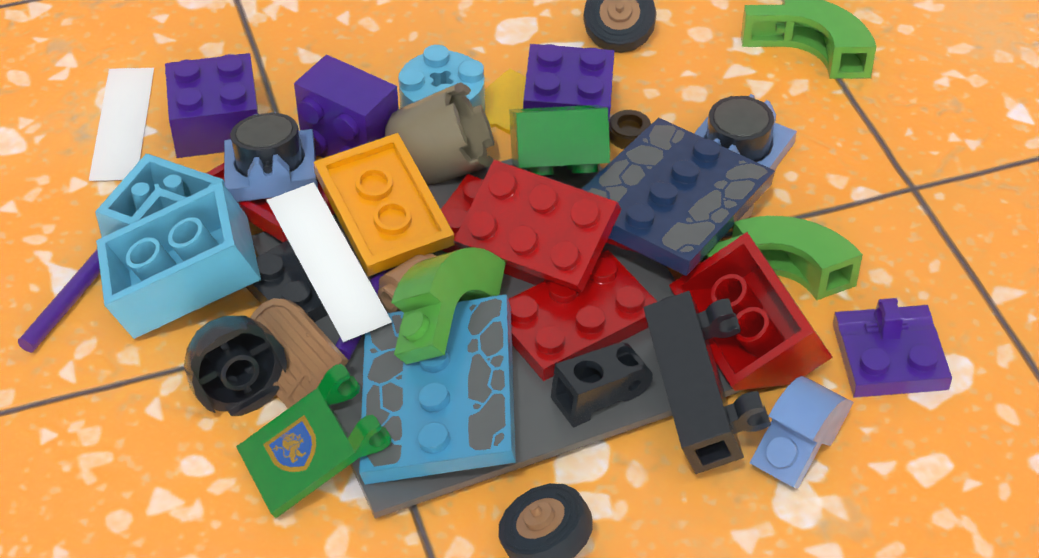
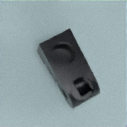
(598, 381)

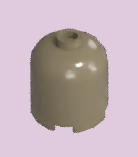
(444, 134)

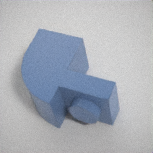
(799, 425)

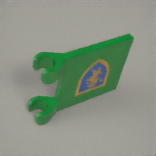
(309, 444)

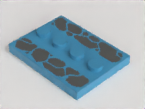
(447, 408)

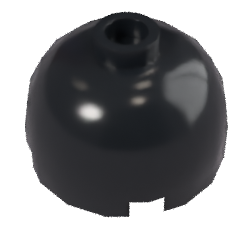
(234, 365)

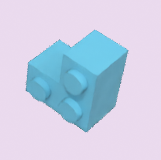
(147, 189)

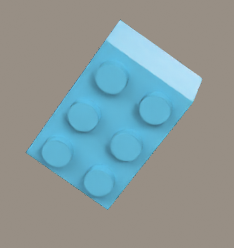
(177, 260)

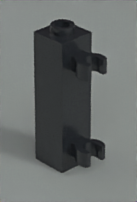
(693, 384)

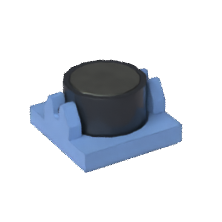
(748, 129)
(268, 157)

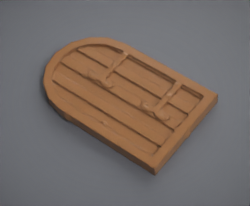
(305, 346)

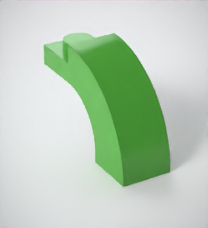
(816, 27)
(802, 252)
(431, 292)

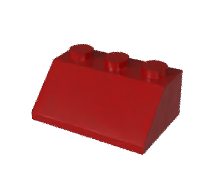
(774, 335)

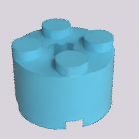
(439, 70)

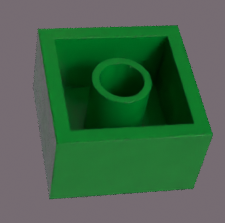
(560, 138)

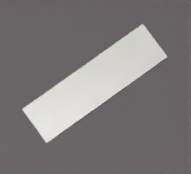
(121, 123)
(329, 262)

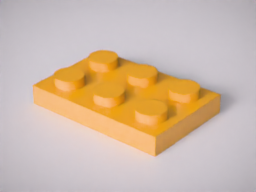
(383, 204)

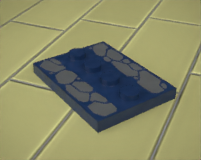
(678, 193)

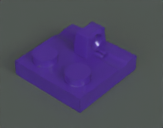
(891, 350)

